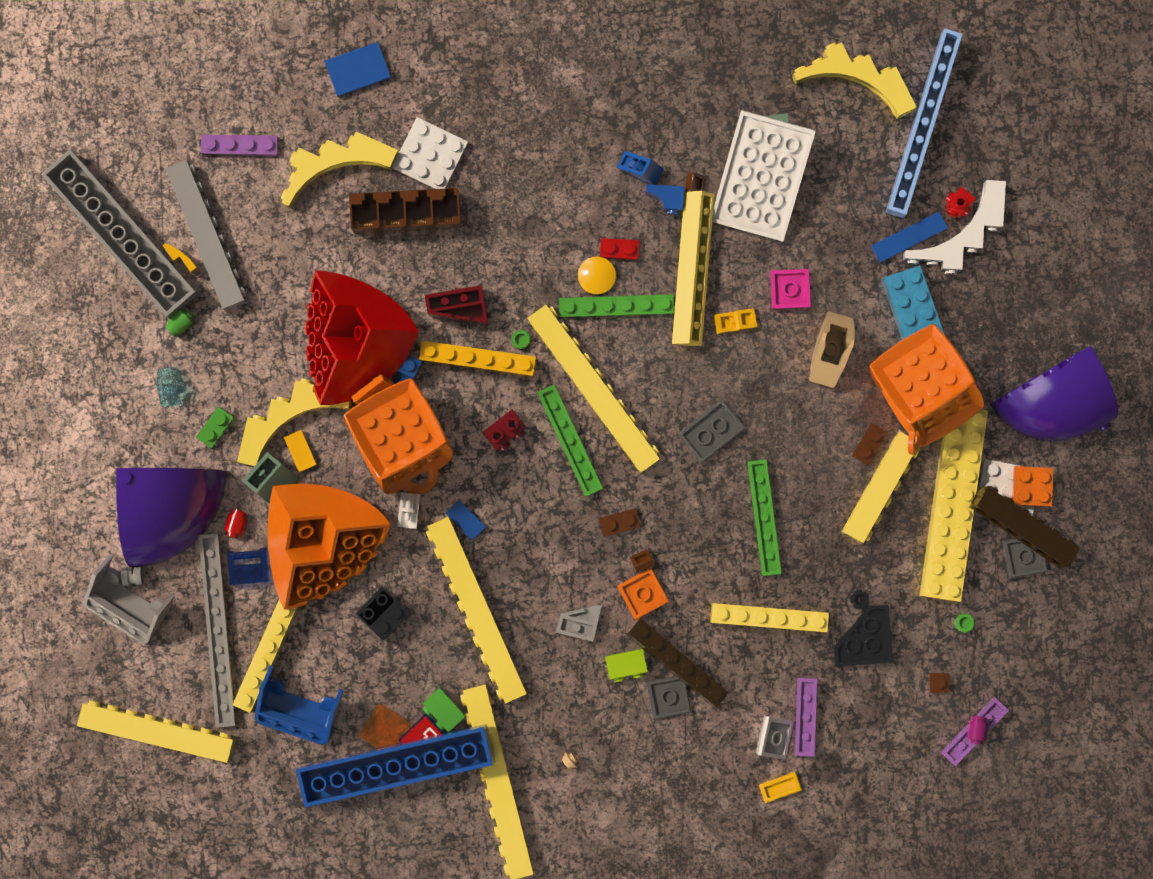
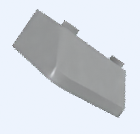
(122, 606)

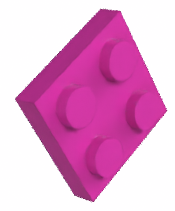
(790, 289)

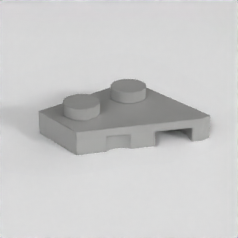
(580, 623)

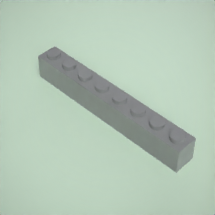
(206, 235)

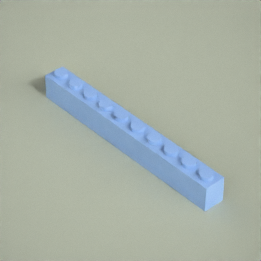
(923, 123)

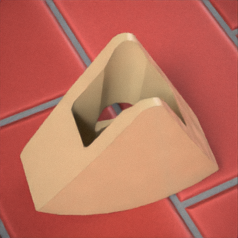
(832, 349)

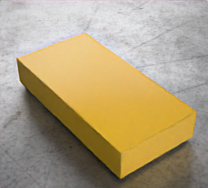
(300, 451)
(780, 787)

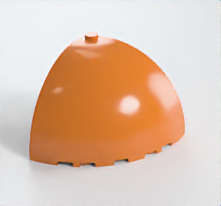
(319, 540)

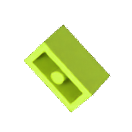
(626, 664)

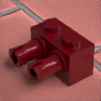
(504, 431)

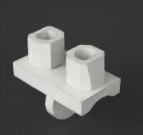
(408, 510)

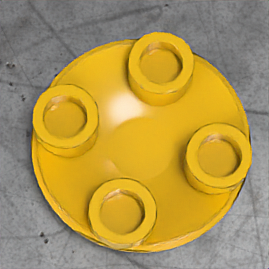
(596, 275)

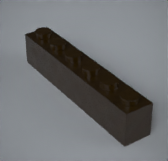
(1024, 527)
(676, 662)

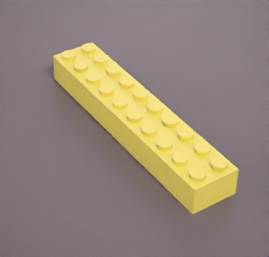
(950, 512)

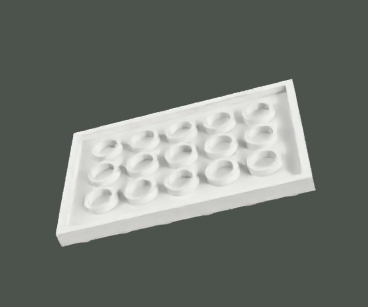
(762, 175)

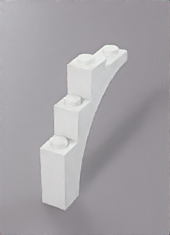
(950, 254)

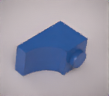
(640, 167)
(670, 197)
(409, 369)

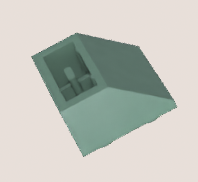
(268, 473)

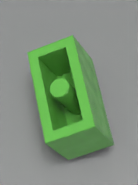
(443, 710)

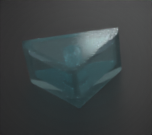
(168, 386)

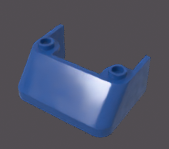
(295, 714)

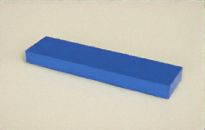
(909, 237)

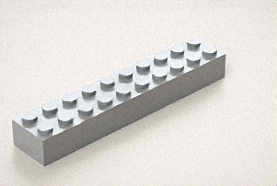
(119, 234)

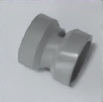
(132, 576)

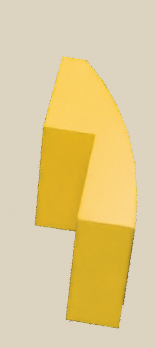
(177, 256)
(735, 321)

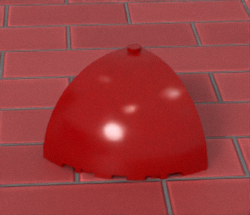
(353, 336)

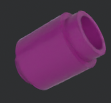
(977, 729)

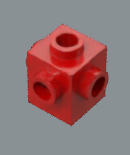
(962, 197)

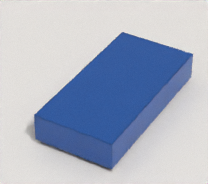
(465, 520)

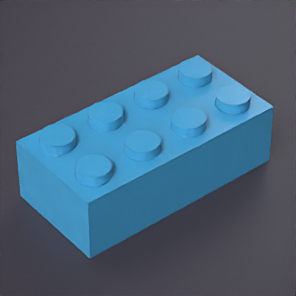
(910, 301)

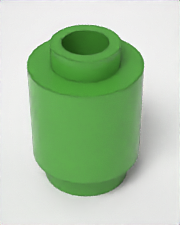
(179, 322)

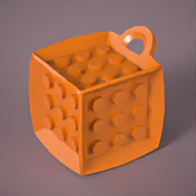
(927, 386)
(399, 438)

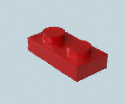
(619, 249)

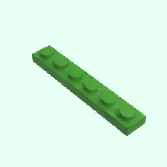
(616, 306)
(570, 440)
(764, 517)

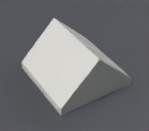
(774, 737)

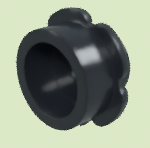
(859, 594)

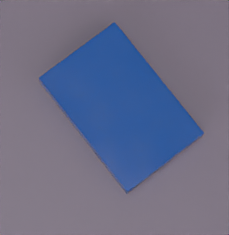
(357, 69)

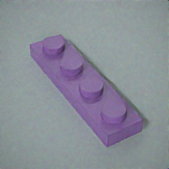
(239, 145)
(805, 717)
(960, 745)

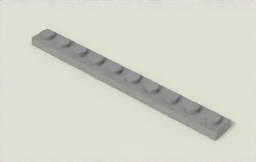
(217, 630)

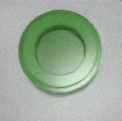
(521, 339)
(964, 622)

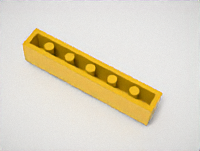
(477, 359)

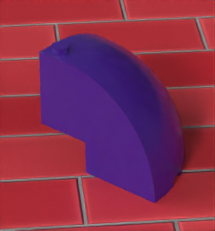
(1061, 401)
(164, 510)

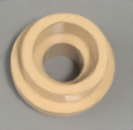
(570, 760)

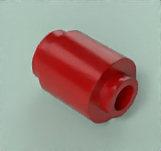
(235, 523)

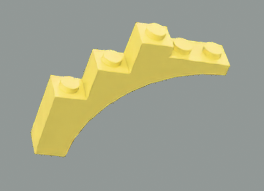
(837, 64)
(332, 156)
(260, 432)

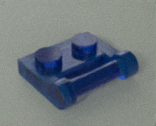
(250, 572)

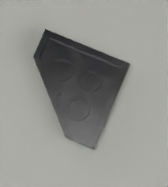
(866, 640)

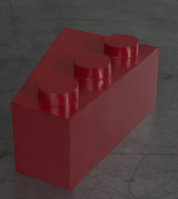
(458, 305)

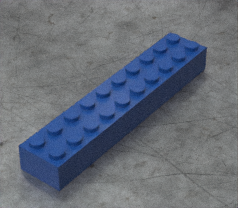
(395, 765)

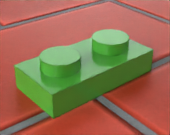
(215, 427)

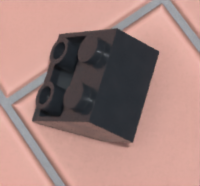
(383, 613)

